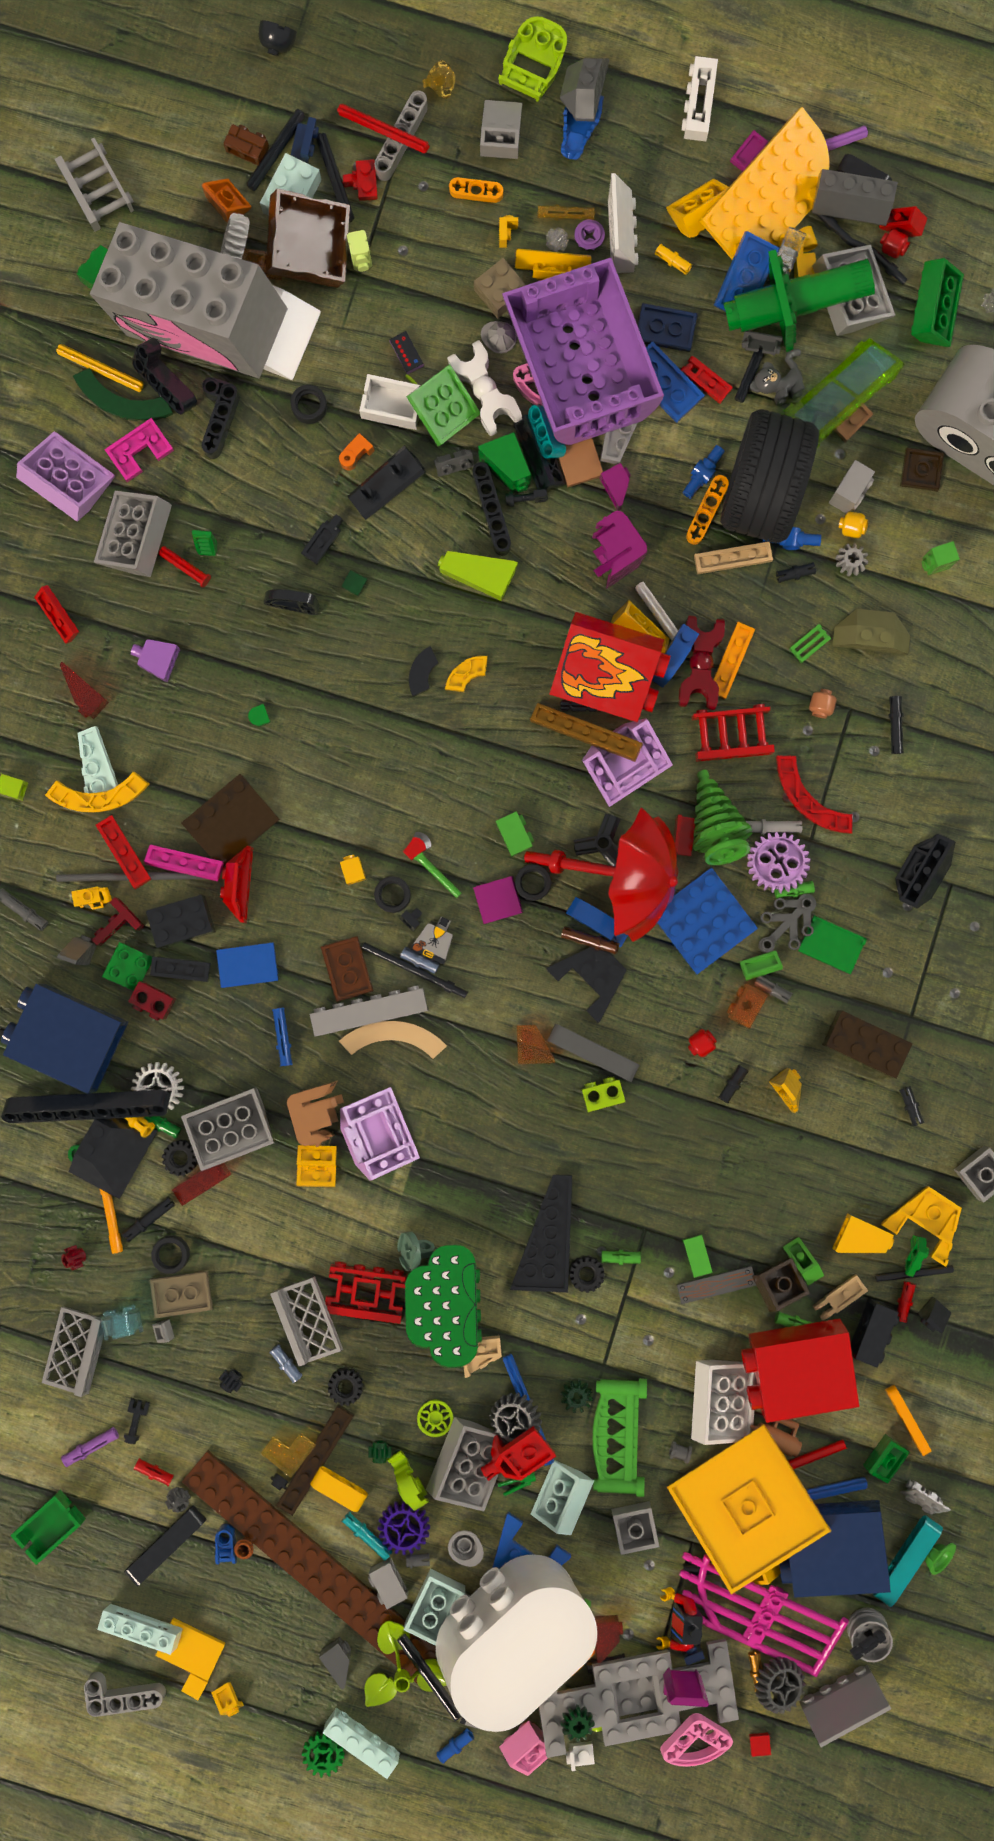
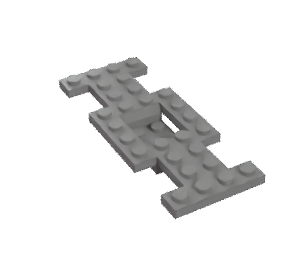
(634, 1687)

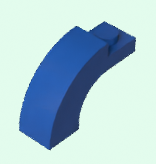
(678, 649)
(595, 919)

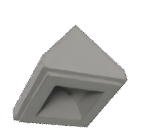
(163, 1331)

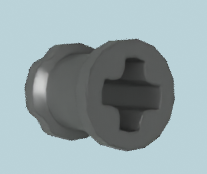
(680, 1452)

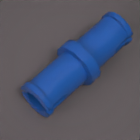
(455, 1745)

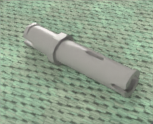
(775, 826)

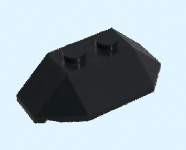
(924, 870)

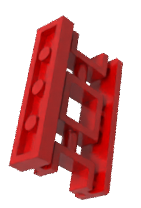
(363, 1309)

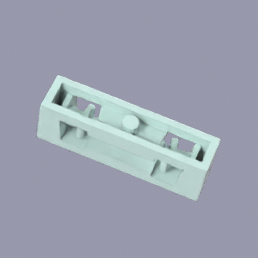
(140, 1629)

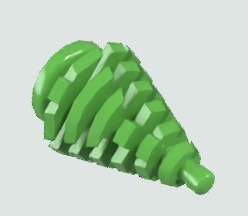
(718, 824)

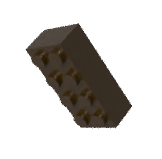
(867, 1044)

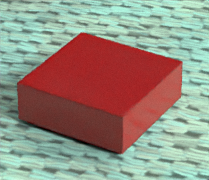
(760, 1744)

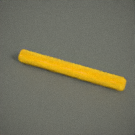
(100, 367)

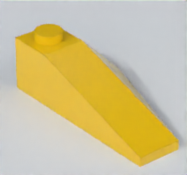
(788, 1088)

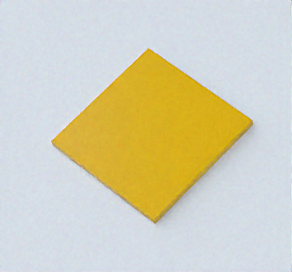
(748, 1509)

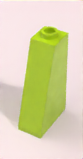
(479, 572)

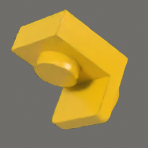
(505, 225)
(227, 1700)

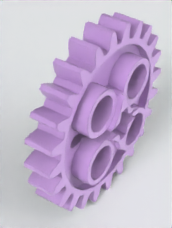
(763, 871)

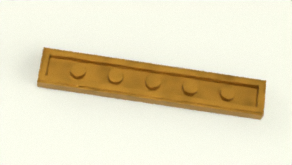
(586, 732)

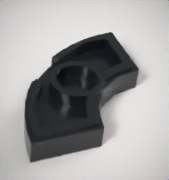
(420, 671)

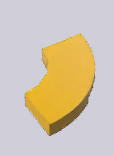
(466, 672)

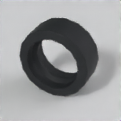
(301, 391)
(536, 868)
(378, 891)
(156, 1258)

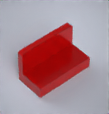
(684, 835)

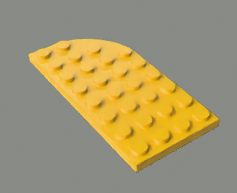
(773, 188)

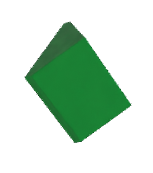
(886, 1459)

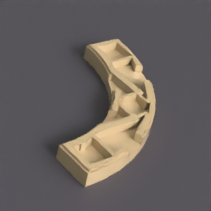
(393, 1031)

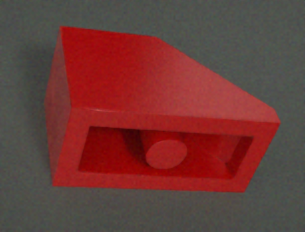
(906, 220)

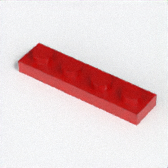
(123, 852)

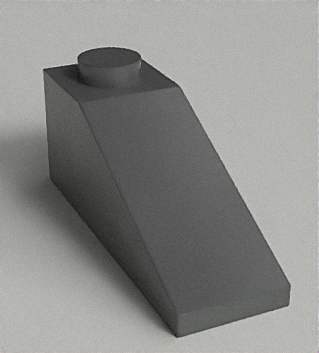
(78, 951)

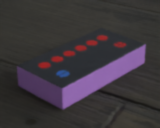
(406, 352)

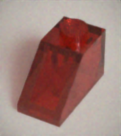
(607, 1635)

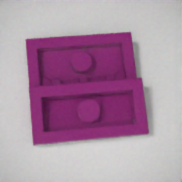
(498, 900)

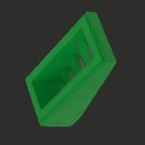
(204, 542)

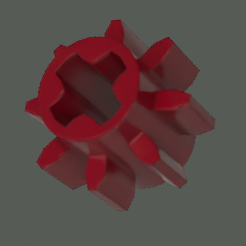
(73, 1257)

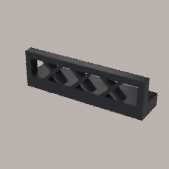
(539, 466)

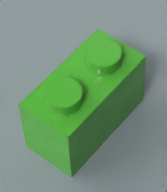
(940, 558)
(514, 833)

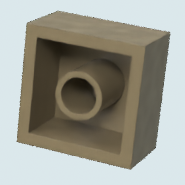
(493, 283)

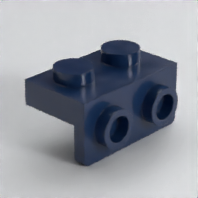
(303, 140)

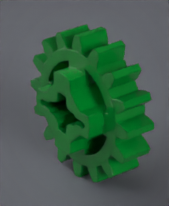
(322, 1763)

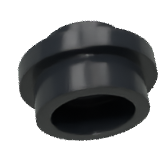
(279, 1482)

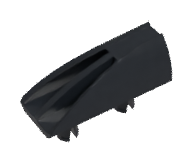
(387, 482)

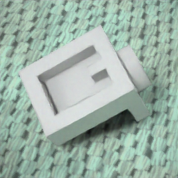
(580, 1754)

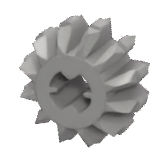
(845, 554)

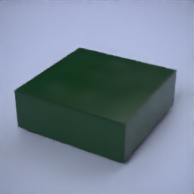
(354, 583)

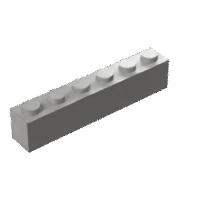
(368, 1012)

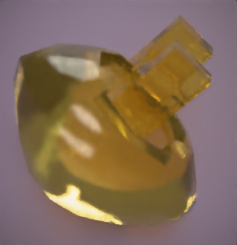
(441, 79)

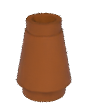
(243, 1551)

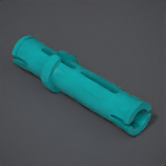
(361, 1531)

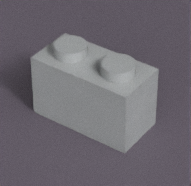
(388, 1583)

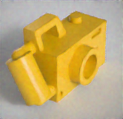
(91, 896)

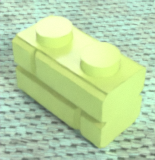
(359, 250)

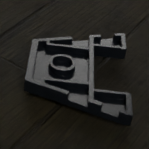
(599, 970)

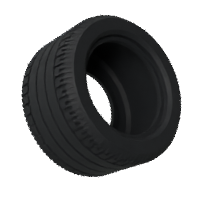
(770, 476)

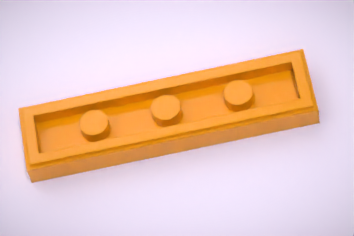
(732, 658)

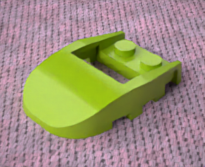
(539, 41)

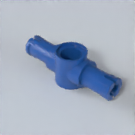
(703, 471)
(798, 538)

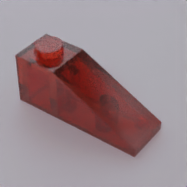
(84, 696)
(200, 1183)

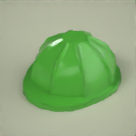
(940, 1557)

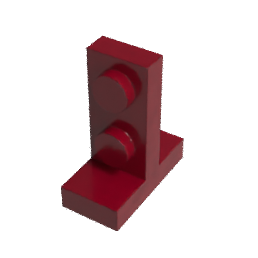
(117, 922)

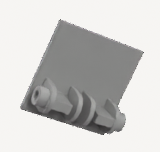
(927, 1500)

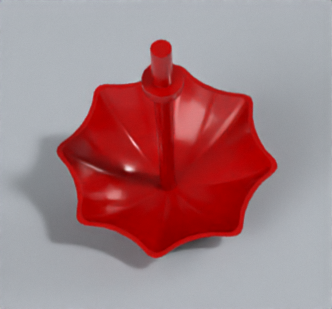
(642, 876)

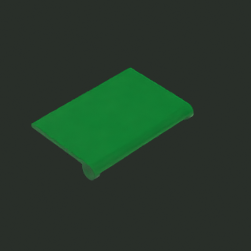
(832, 945)

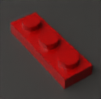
(56, 614)

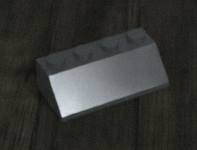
(854, 197)

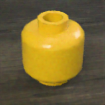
(853, 524)

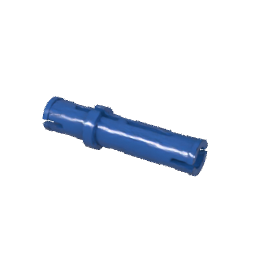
(282, 1037)

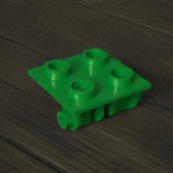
(127, 966)

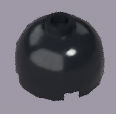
(276, 38)

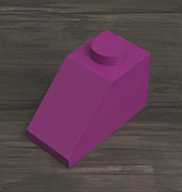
(616, 483)

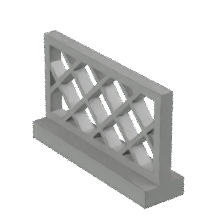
(292, 1325)
(88, 1358)

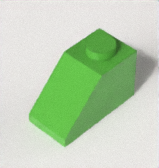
(804, 1261)

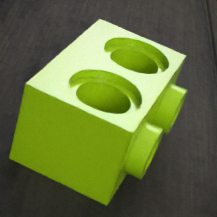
(604, 1099)

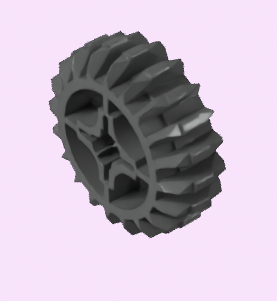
(505, 1420)
(774, 1680)

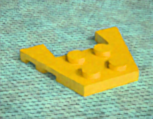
(933, 1214)

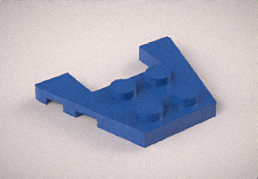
(510, 1549)

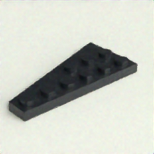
(546, 1255)

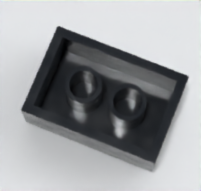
(180, 921)
(873, 1332)

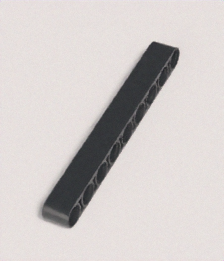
(86, 1106)

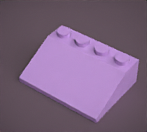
(64, 475)

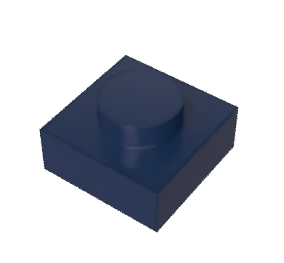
(693, 1655)

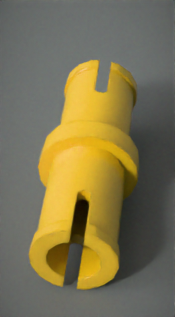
(673, 259)

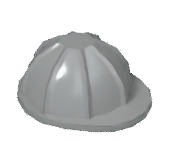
(498, 336)
(465, 1548)

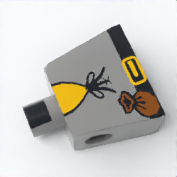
(434, 941)

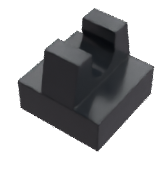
(410, 920)

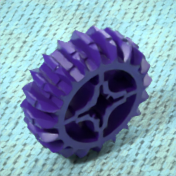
(411, 1529)

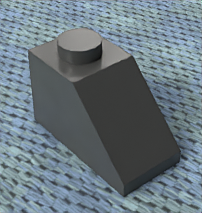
(336, 1660)

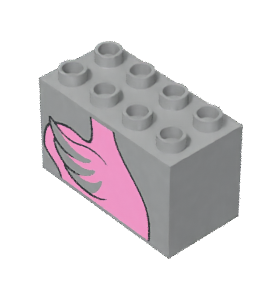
(189, 299)

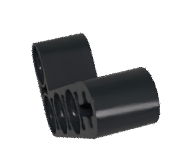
(150, 367)
(217, 420)

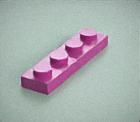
(184, 863)

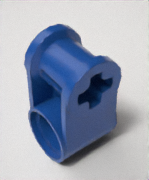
(225, 1546)

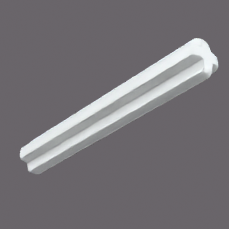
(656, 609)

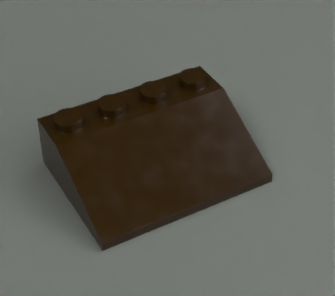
(230, 820)

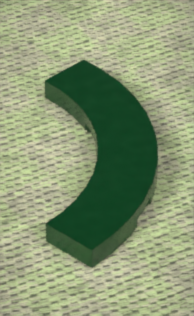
(120, 406)

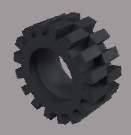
(169, 1161)
(586, 1285)
(340, 1397)

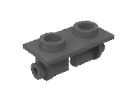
(768, 343)
(461, 461)

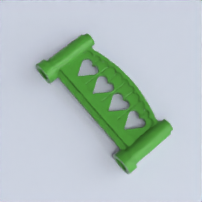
(628, 1394)

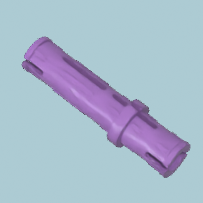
(87, 1448)

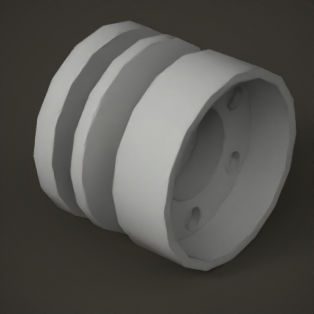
(861, 1622)

